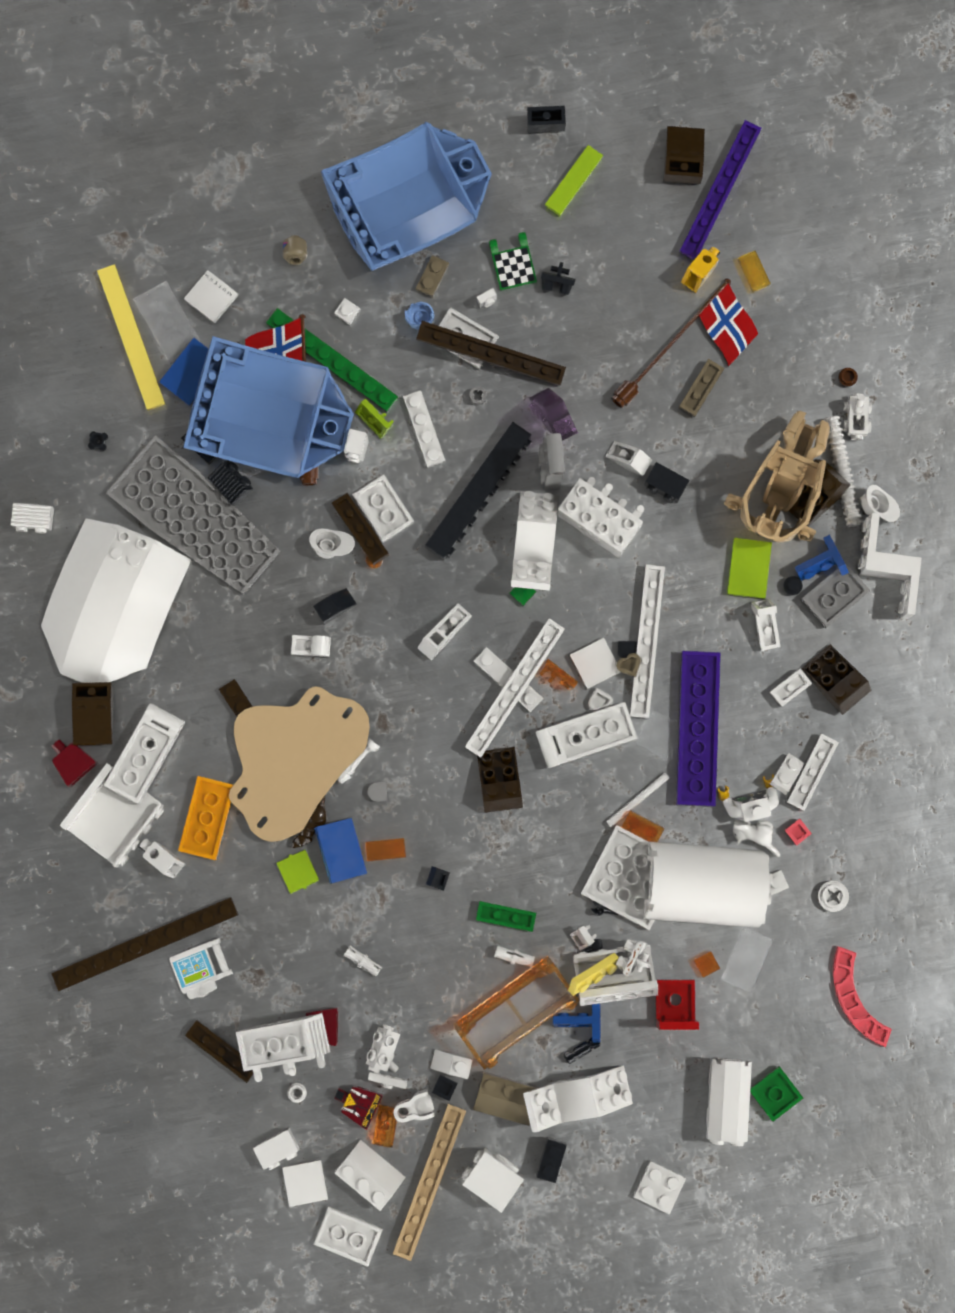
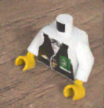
(752, 805)

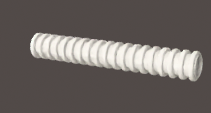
(842, 467)

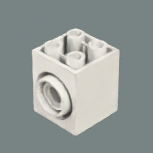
(492, 1178)

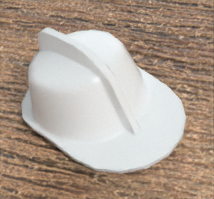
(878, 501)
(331, 543)

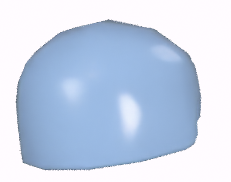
(419, 312)

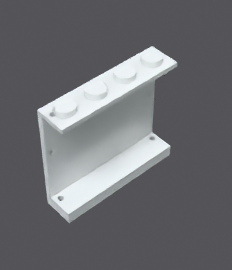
(111, 821)

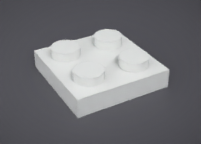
(659, 1187)

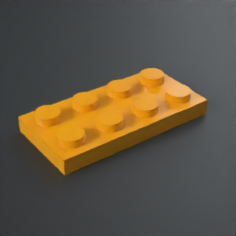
(206, 818)

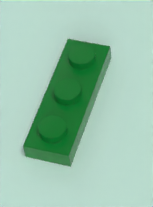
(506, 916)

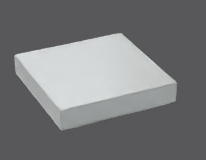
(595, 663)
(305, 1183)

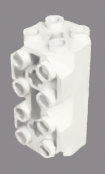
(728, 1101)

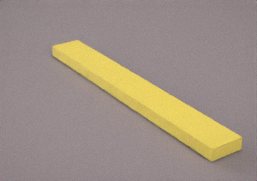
(131, 337)

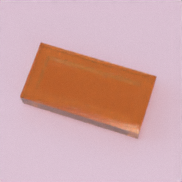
(385, 849)

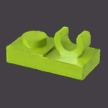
(373, 419)

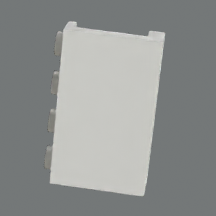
(617, 985)

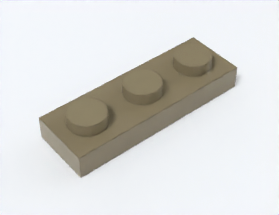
(701, 388)

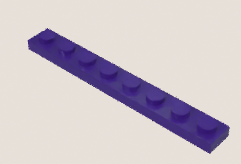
(720, 190)

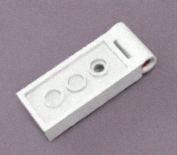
(596, 733)
(140, 764)

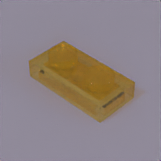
(754, 271)

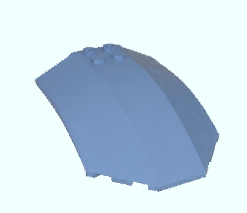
(408, 193)
(266, 410)

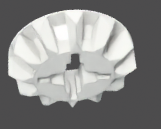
(842, 897)

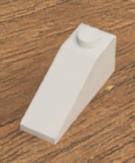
(444, 632)

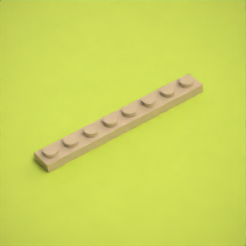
(429, 1182)

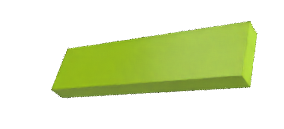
(574, 180)

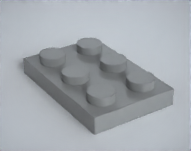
(835, 595)

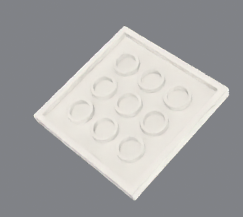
(622, 877)

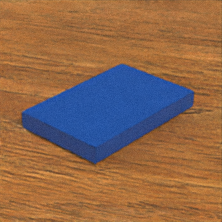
(185, 372)
(340, 850)

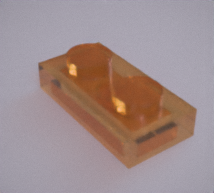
(642, 827)
(385, 1126)

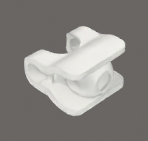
(418, 1105)

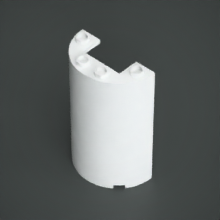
(708, 885)

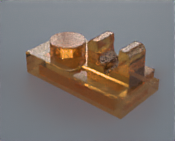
(566, 680)

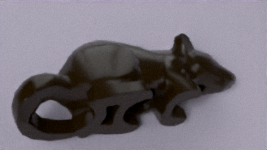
(317, 819)

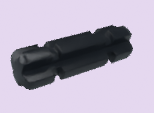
(580, 1051)

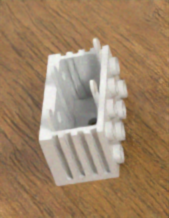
(600, 516)
(285, 1043)

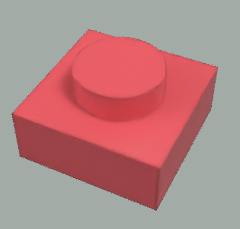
(797, 832)

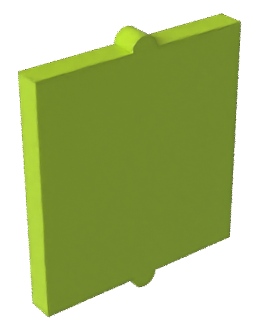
(297, 871)

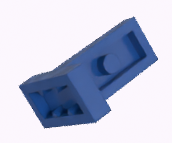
(822, 562)
(582, 1020)

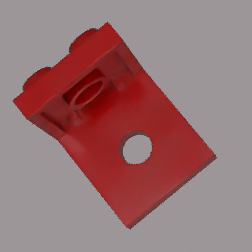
(676, 1016)

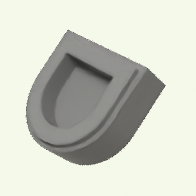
(378, 791)

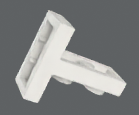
(766, 623)

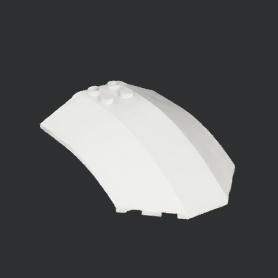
(111, 602)

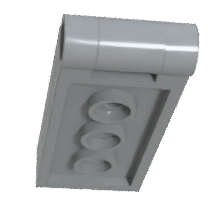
(551, 461)

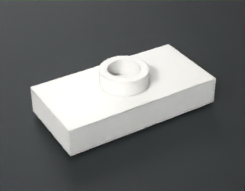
(388, 1081)

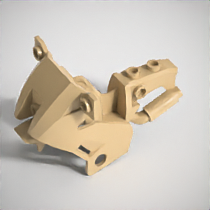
(791, 470)

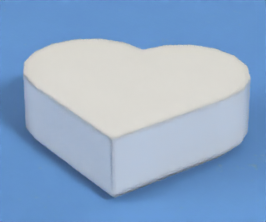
(599, 700)

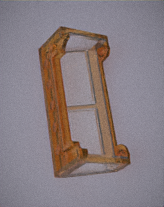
(515, 1012)

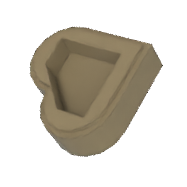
(629, 665)

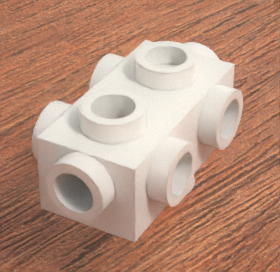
(857, 412)
(383, 1049)

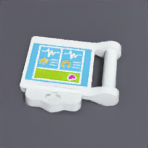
(196, 971)

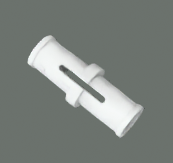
(514, 956)
(362, 961)

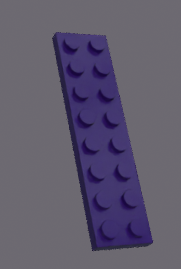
(698, 728)

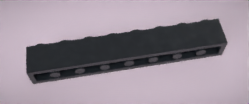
(478, 491)

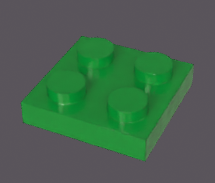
(775, 1093)

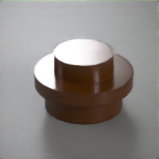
(848, 377)

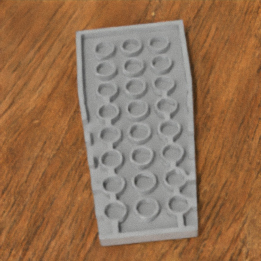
(193, 515)

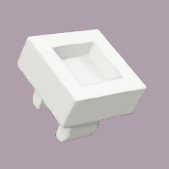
(582, 937)

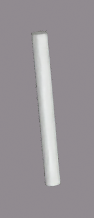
(637, 800)

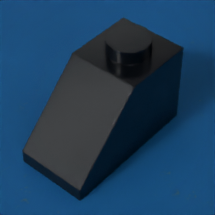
(334, 605)

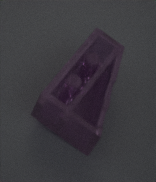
(553, 413)

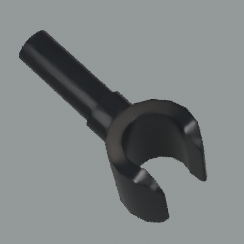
(601, 909)
(597, 945)

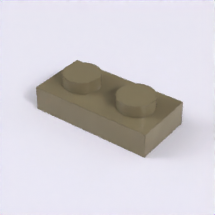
(432, 276)

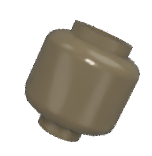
(294, 250)

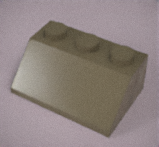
(503, 1098)

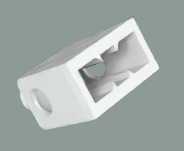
(165, 862)

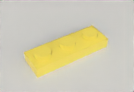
(593, 974)

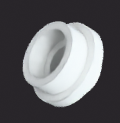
(292, 1097)

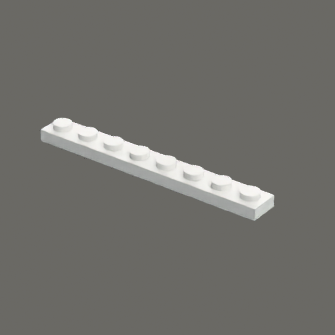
(647, 640)
(514, 688)

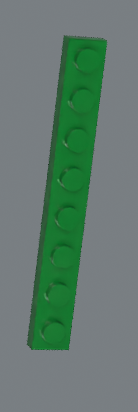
(340, 365)

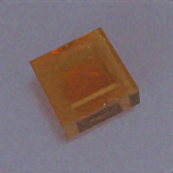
(706, 964)

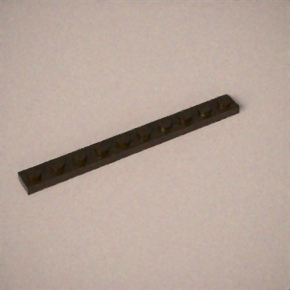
(145, 944)

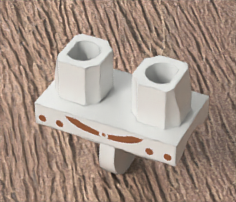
(629, 965)

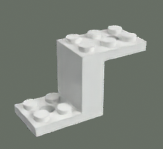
(534, 540)
(889, 566)
(578, 1098)

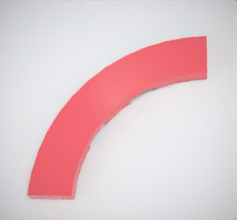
(850, 1002)

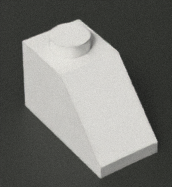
(629, 457)
(451, 1063)

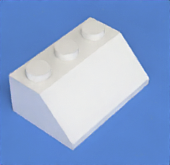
(370, 1175)

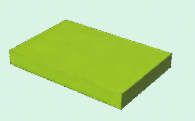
(749, 568)

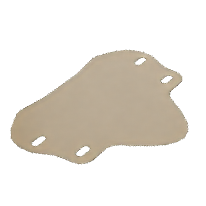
(294, 759)

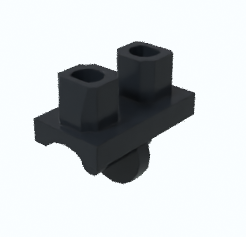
(549, 278)

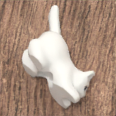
(759, 833)

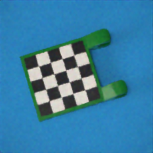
(513, 266)

